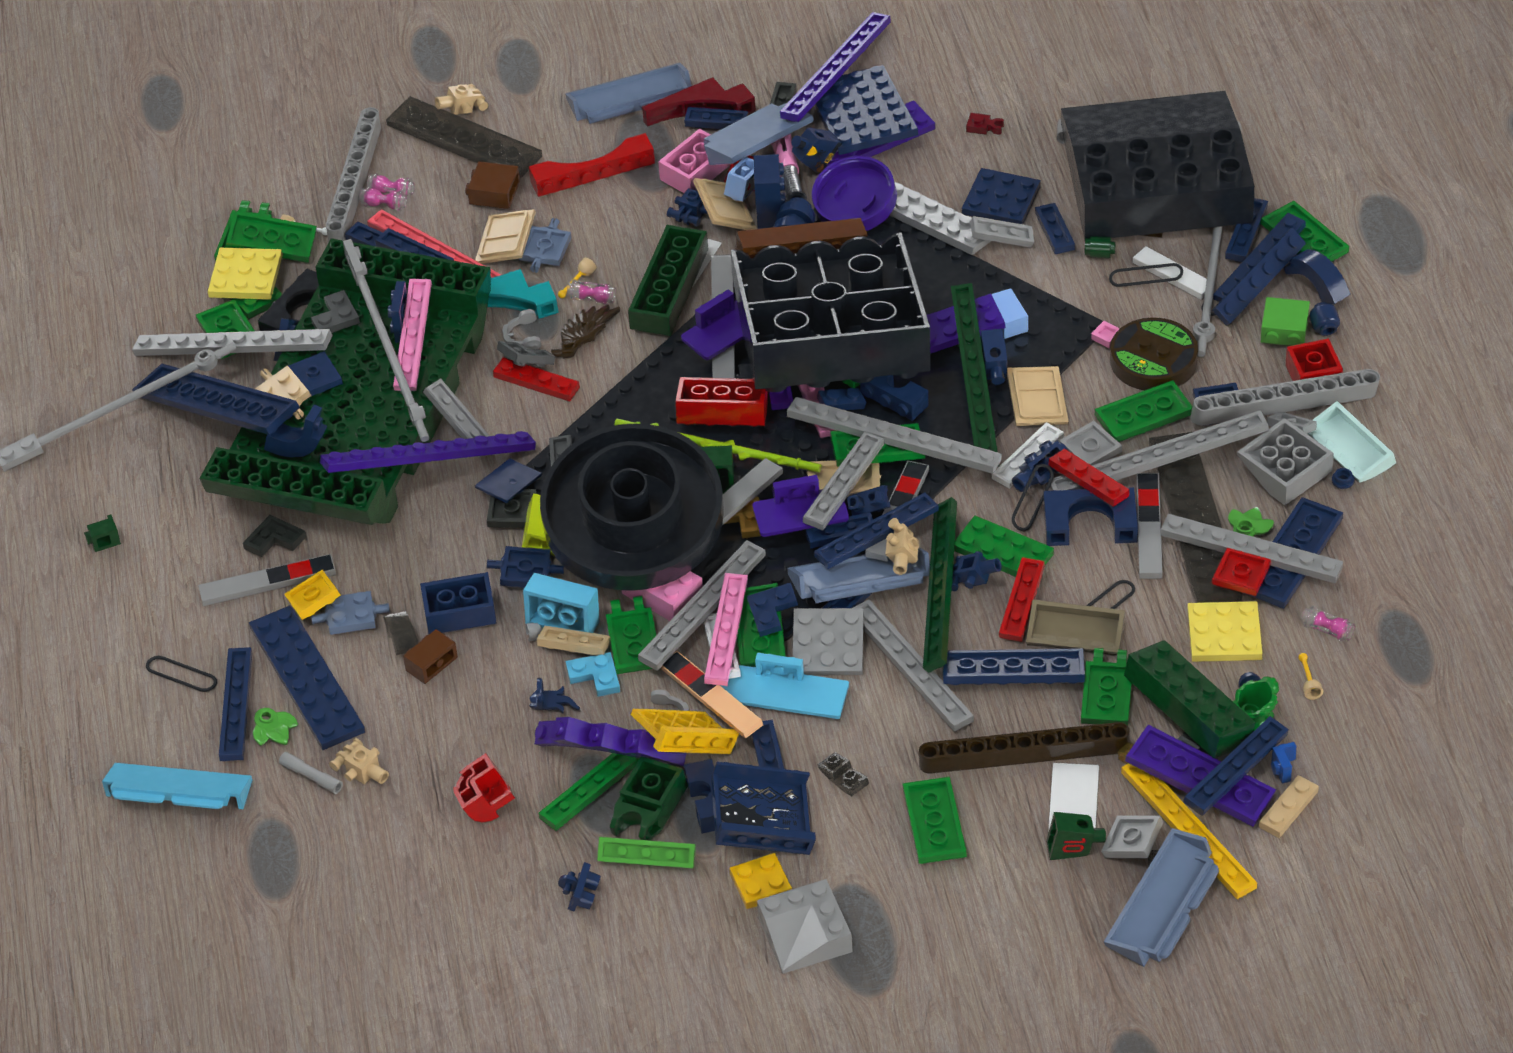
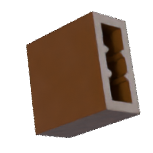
(493, 185)

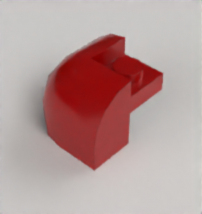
(482, 790)

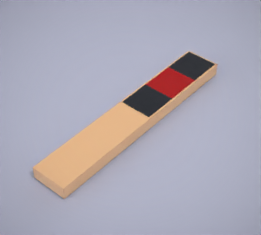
(712, 696)

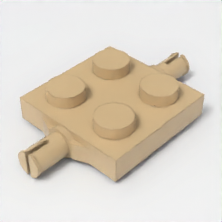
(286, 385)

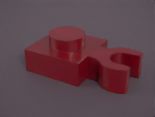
(983, 123)

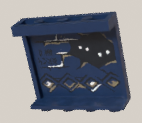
(761, 808)

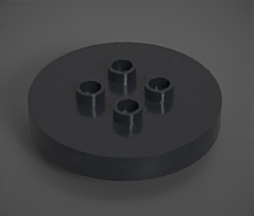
(632, 507)

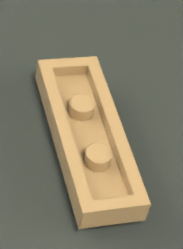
(573, 640)
(1288, 806)

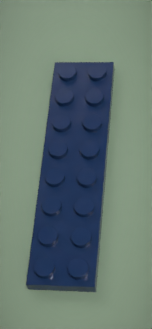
(307, 677)

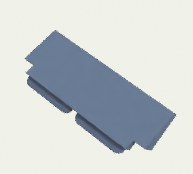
(627, 93)
(750, 135)
(855, 577)
(1164, 898)

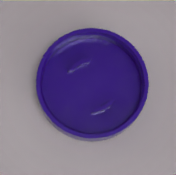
(855, 189)

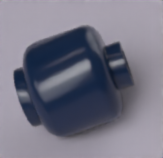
(1324, 318)

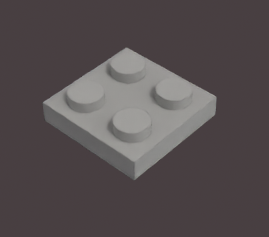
(1092, 444)
(1132, 836)

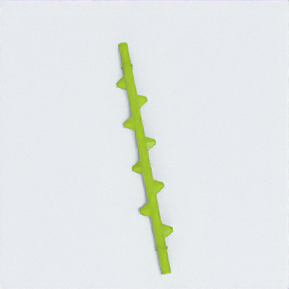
(745, 453)

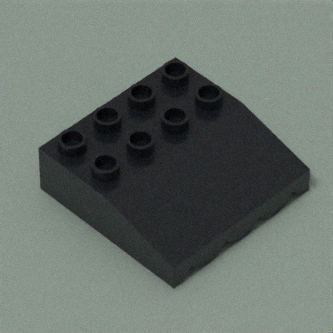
(1158, 165)
(831, 313)

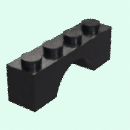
(293, 297)

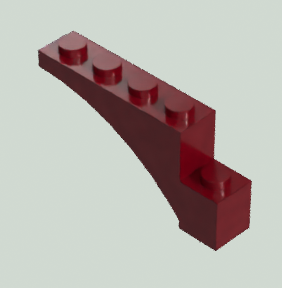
(701, 95)

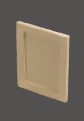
(722, 208)
(505, 236)
(1037, 396)
(868, 480)

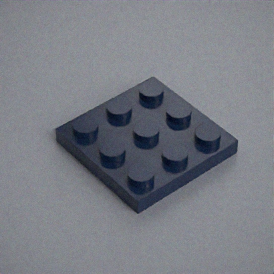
(1001, 196)

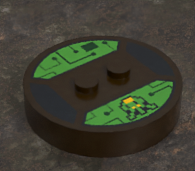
(1153, 353)

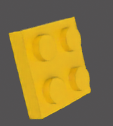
(312, 595)
(759, 879)

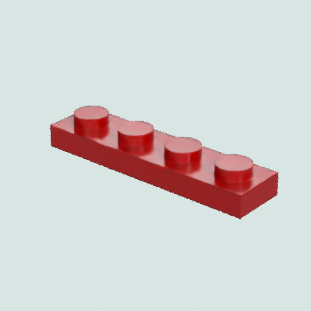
(536, 379)
(1089, 477)
(1021, 599)

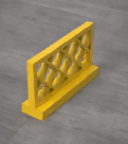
(686, 731)

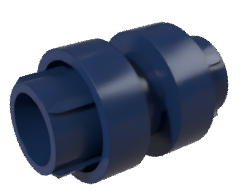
(795, 212)

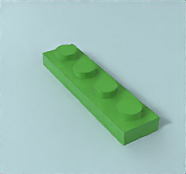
(646, 852)

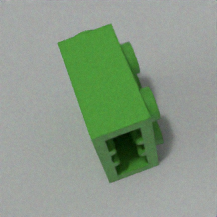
(1285, 321)

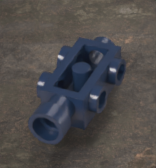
(1032, 460)

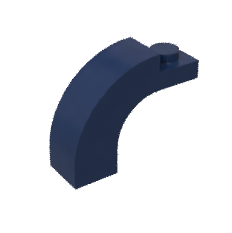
(1321, 273)
(297, 442)

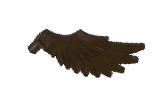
(583, 329)

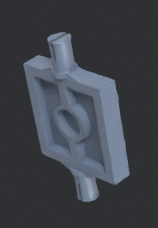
(546, 245)
(351, 613)

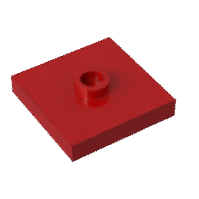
(1241, 571)

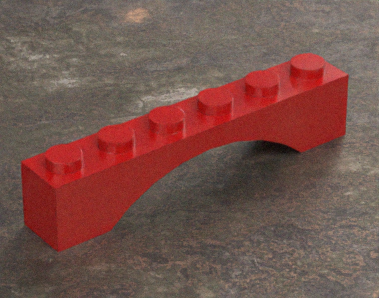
(554, 176)

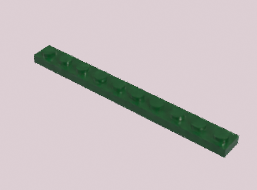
(973, 367)
(940, 586)

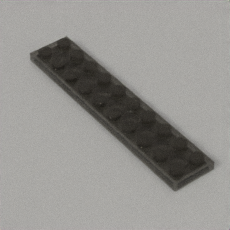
(1190, 497)

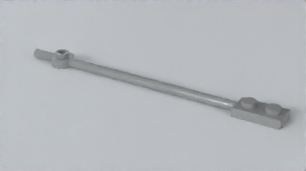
(358, 270)
(1204, 330)
(31, 446)

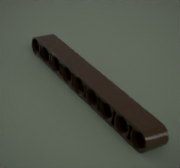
(1023, 747)

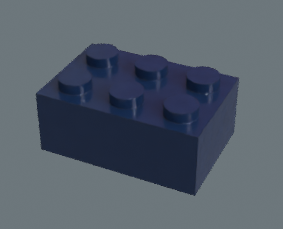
(768, 188)
(458, 603)

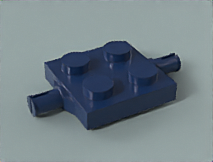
(521, 563)

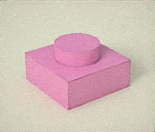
(1104, 333)

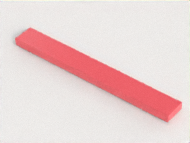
(384, 220)

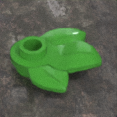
(1250, 522)
(274, 728)

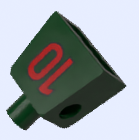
(1072, 836)

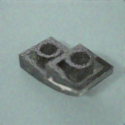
(401, 631)
(841, 773)

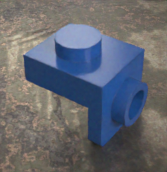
(1281, 760)

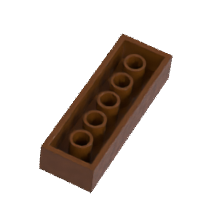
(796, 236)

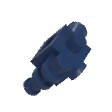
(690, 208)
(973, 570)

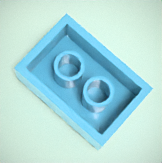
(561, 603)

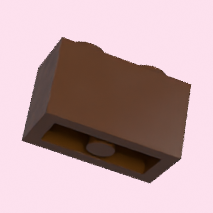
(430, 656)

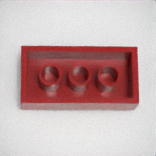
(720, 402)

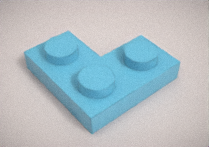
(595, 668)

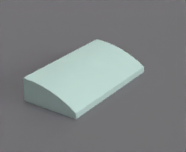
(1352, 443)

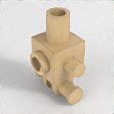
(462, 99)
(901, 546)
(360, 763)

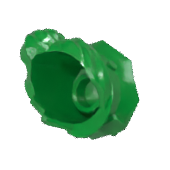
(1258, 699)

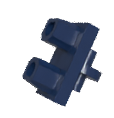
(869, 501)
(580, 897)

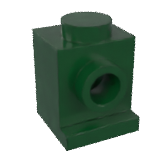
(102, 534)

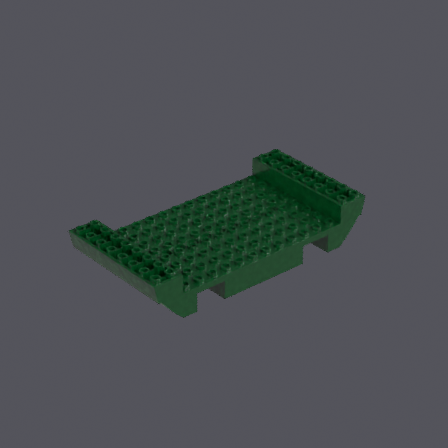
(374, 410)

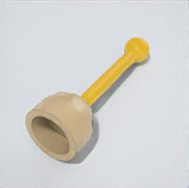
(585, 268)
(1310, 683)

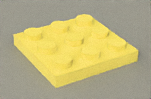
(245, 273)
(1224, 631)

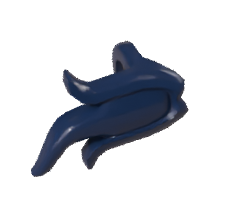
(550, 699)

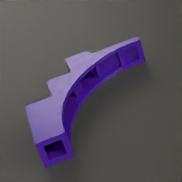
(603, 737)

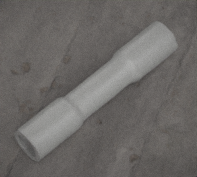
(322, 779)

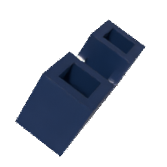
(906, 401)
(699, 784)

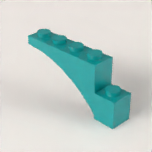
(513, 293)

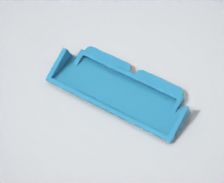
(176, 785)

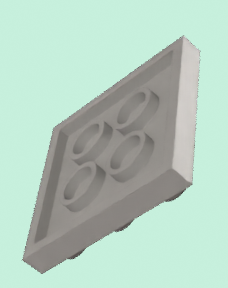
(829, 640)

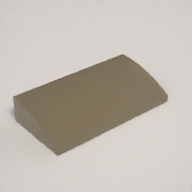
(1075, 626)

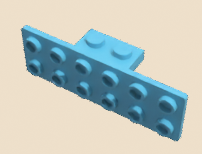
(783, 686)

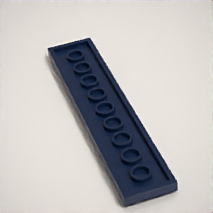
(221, 400)

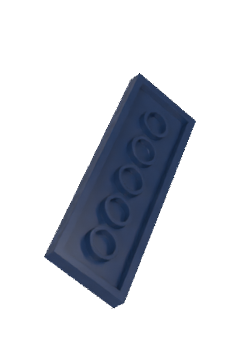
(1305, 529)
(1014, 666)

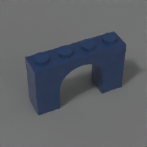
(1063, 505)

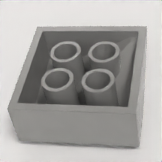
(1286, 461)
(804, 926)

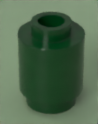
(1099, 247)

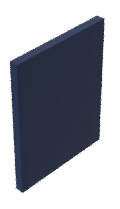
(508, 480)

